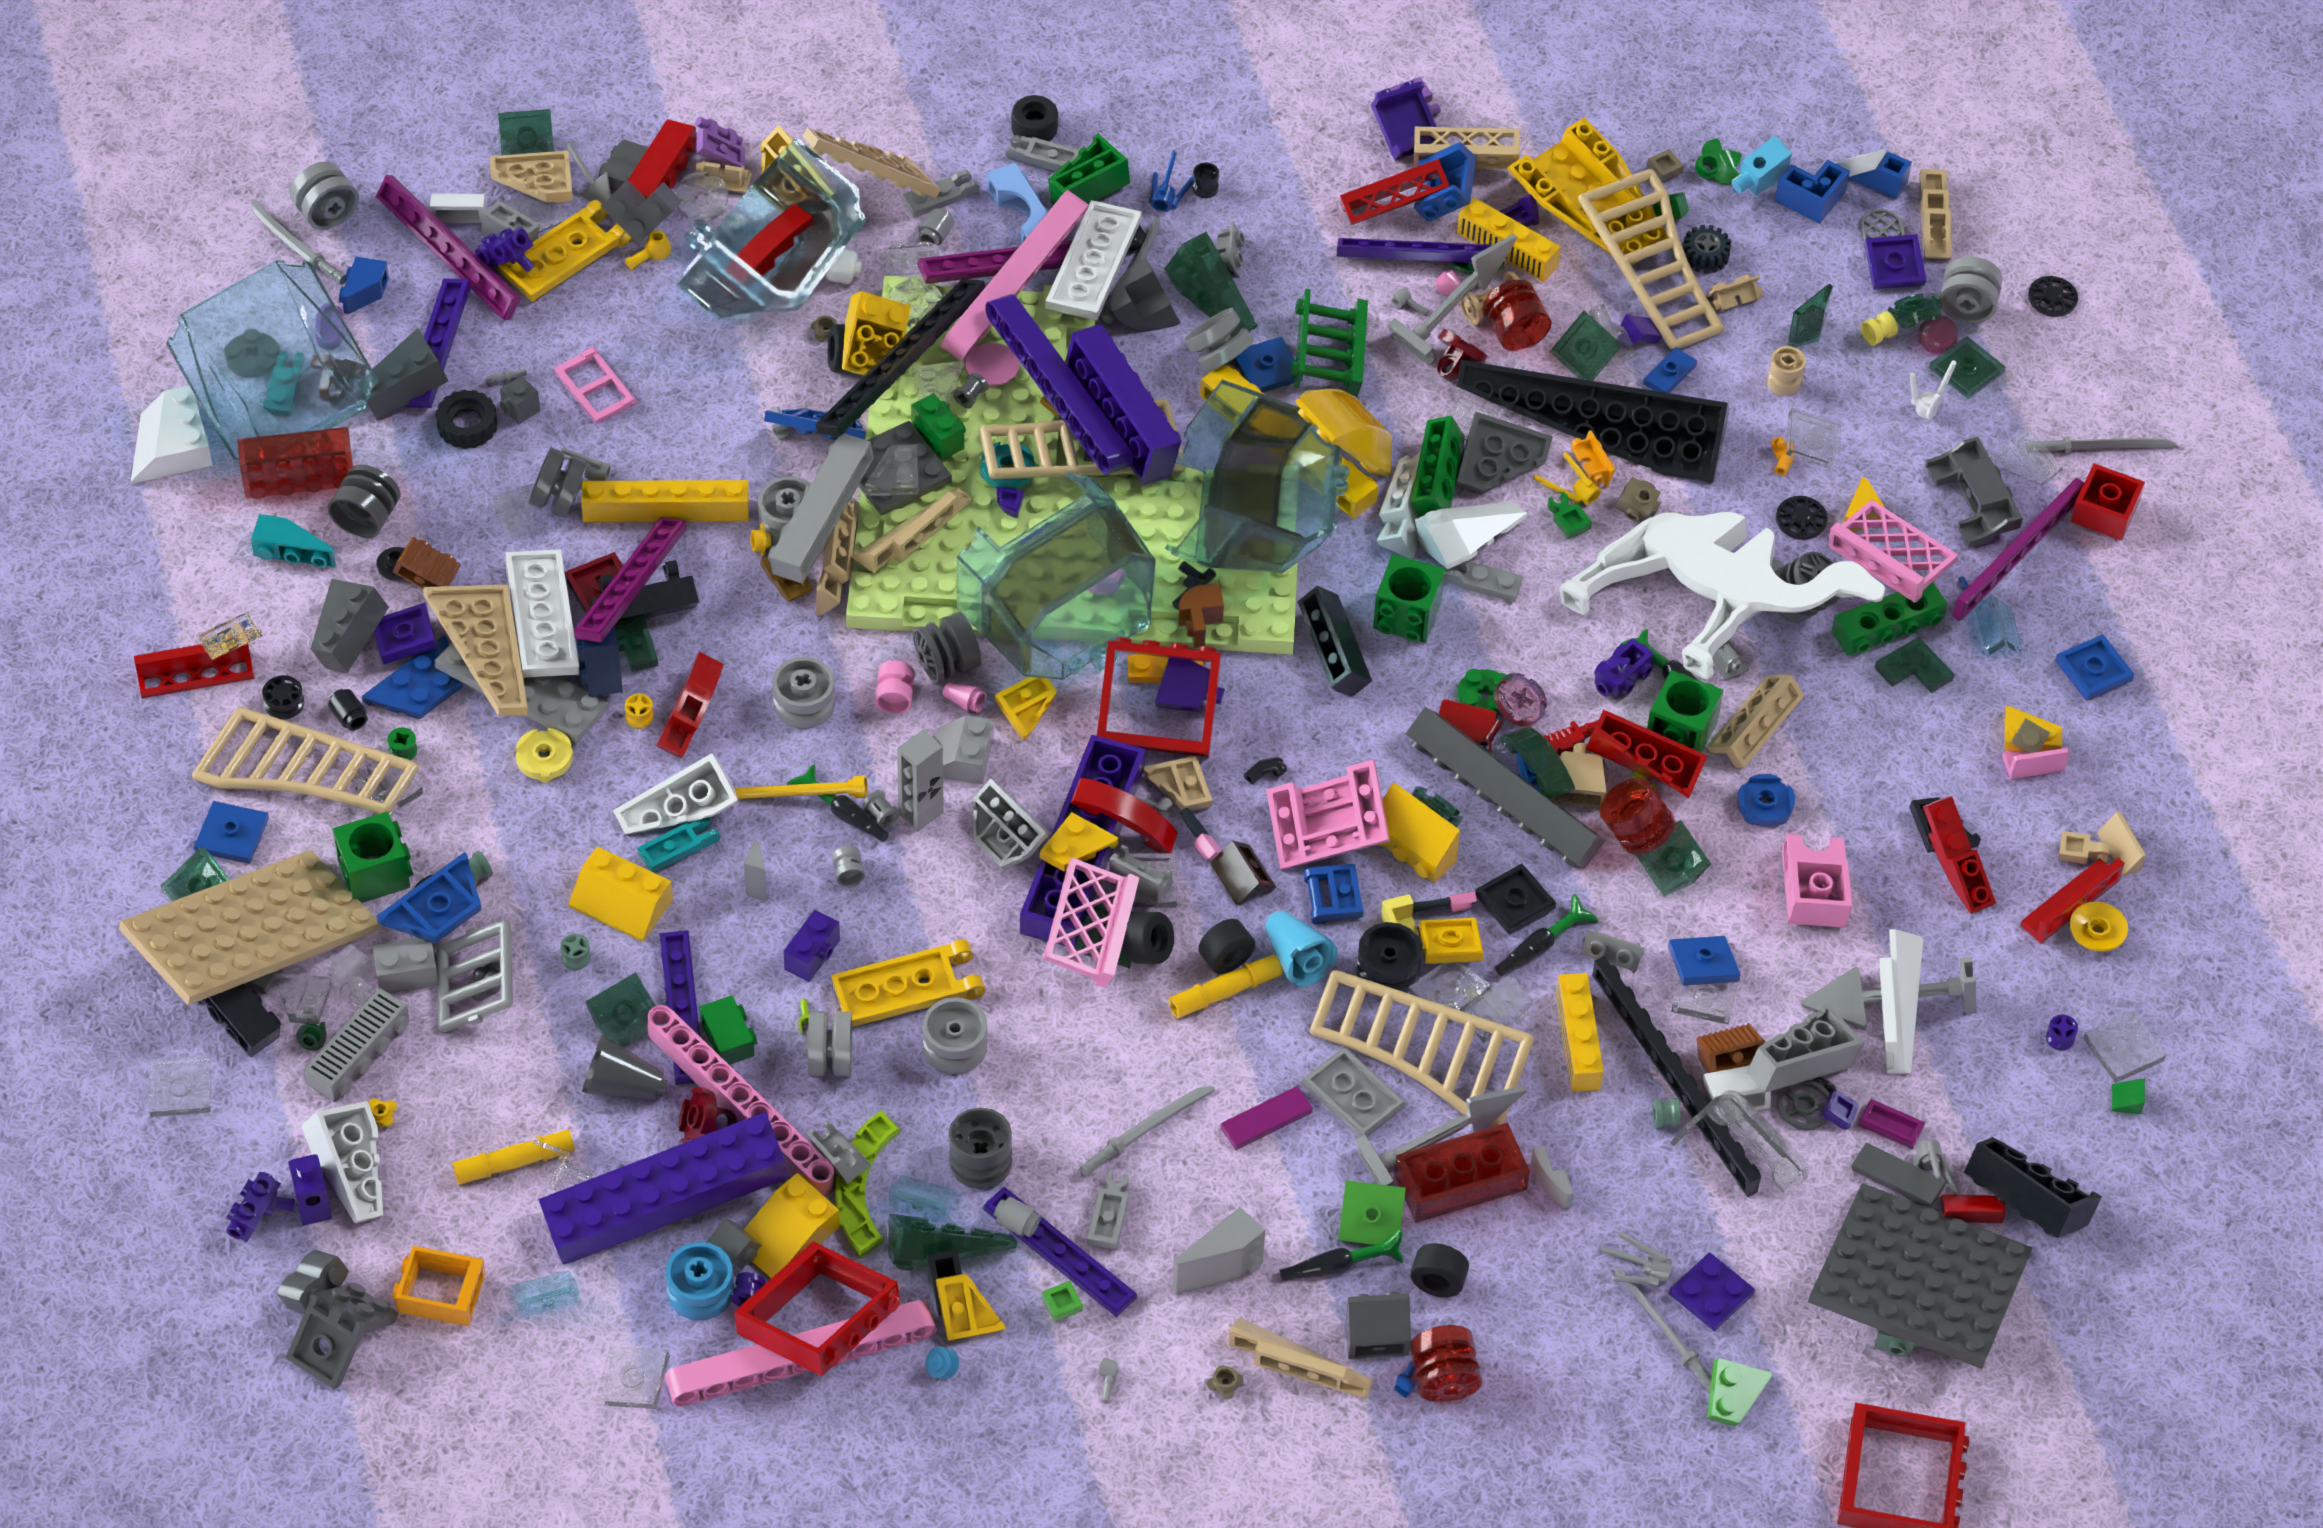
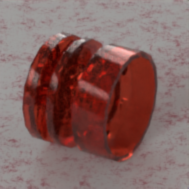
(1517, 315)
(1637, 816)
(1445, 1363)

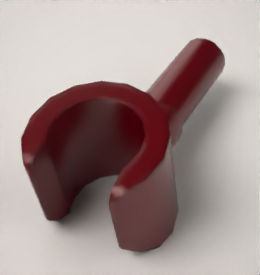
(1490, 736)

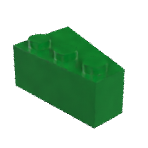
(1092, 174)

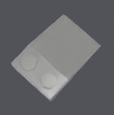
(1221, 1254)

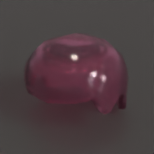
(1937, 335)

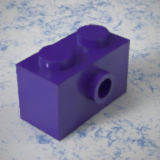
(812, 945)

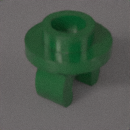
(312, 1036)

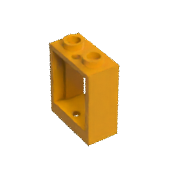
(444, 1262)

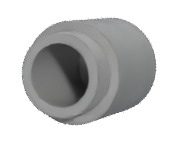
(936, 226)
(1017, 1217)

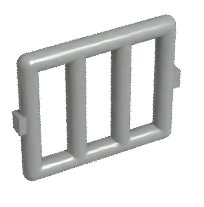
(504, 978)

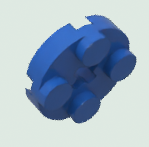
(1764, 814)

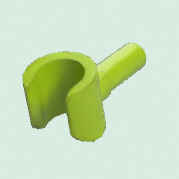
(805, 1015)

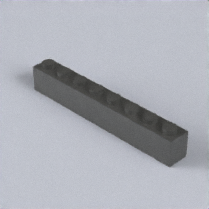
(1505, 787)

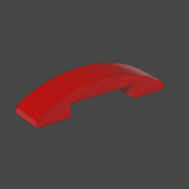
(1127, 810)

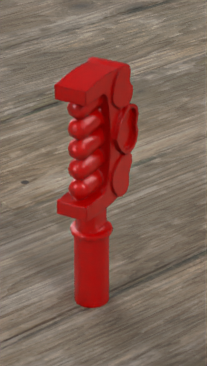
(1567, 738)

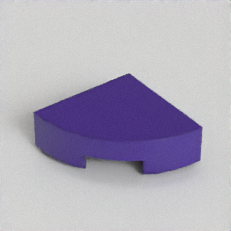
(1010, 500)

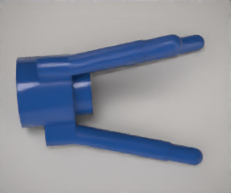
(1163, 197)

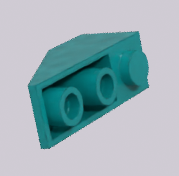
(285, 540)

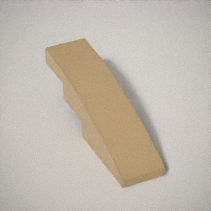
(1935, 214)

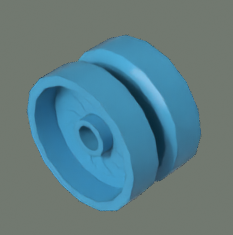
(699, 1281)

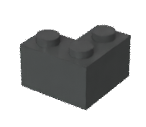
(640, 214)

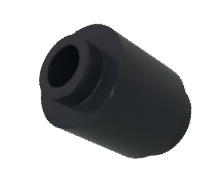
(348, 709)

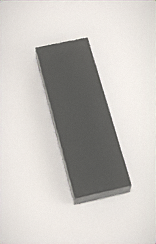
(1898, 1175)

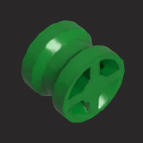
(399, 736)

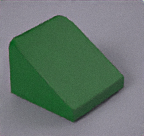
(2128, 1096)

